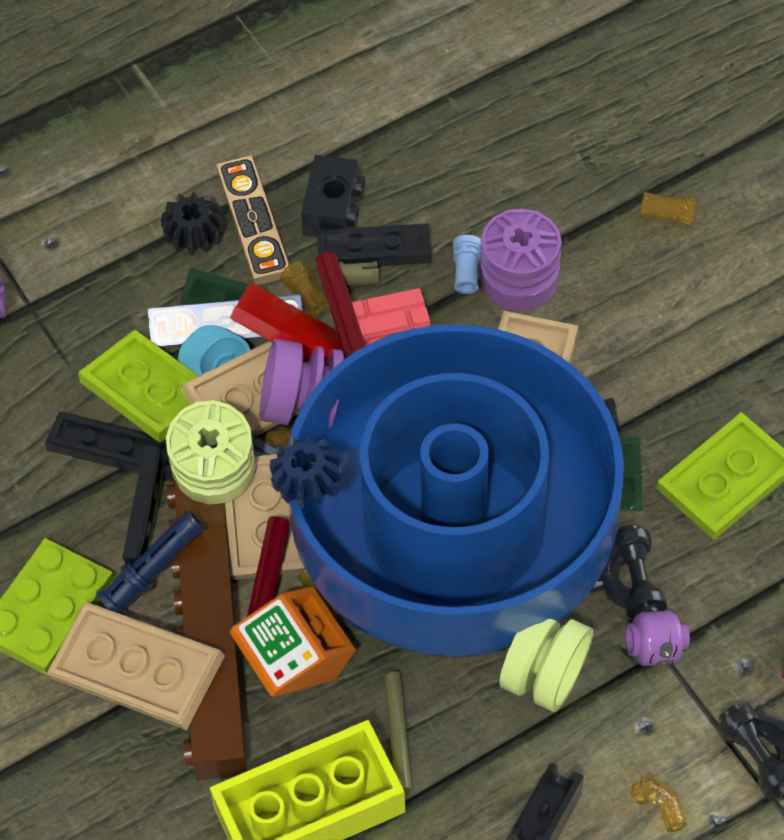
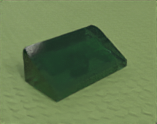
(210, 288)

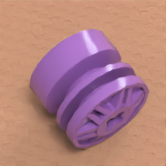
(520, 259)
(290, 380)

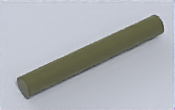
(398, 730)

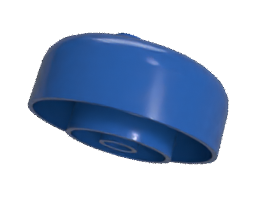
(464, 494)

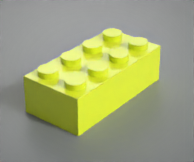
(313, 792)

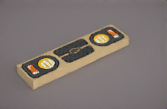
(253, 219)

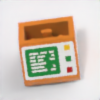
(293, 642)

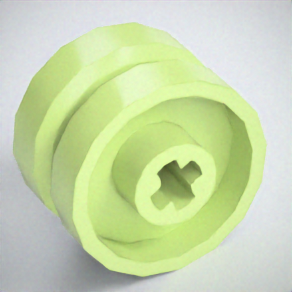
(548, 660)

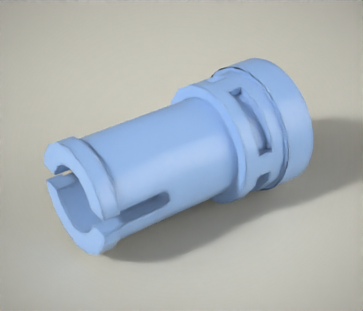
(467, 257)

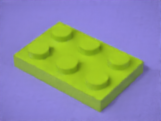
(140, 383)
(725, 476)
(46, 602)

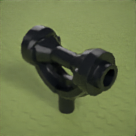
(630, 548)
(744, 728)

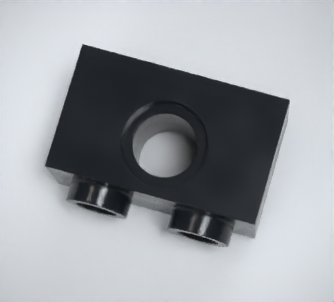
(332, 195)

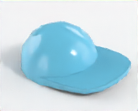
(210, 348)

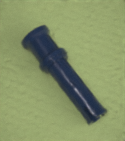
(137, 576)

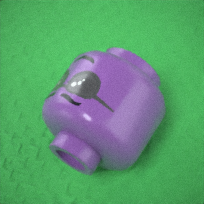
(656, 638)

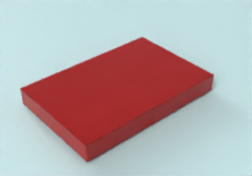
(282, 321)

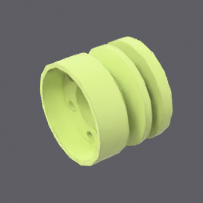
(205, 472)

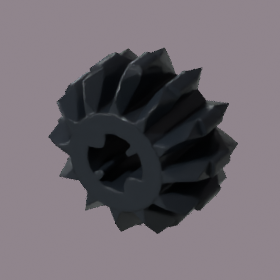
(192, 222)

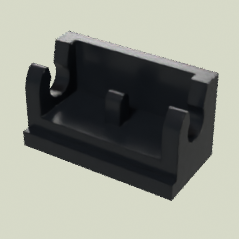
(548, 806)

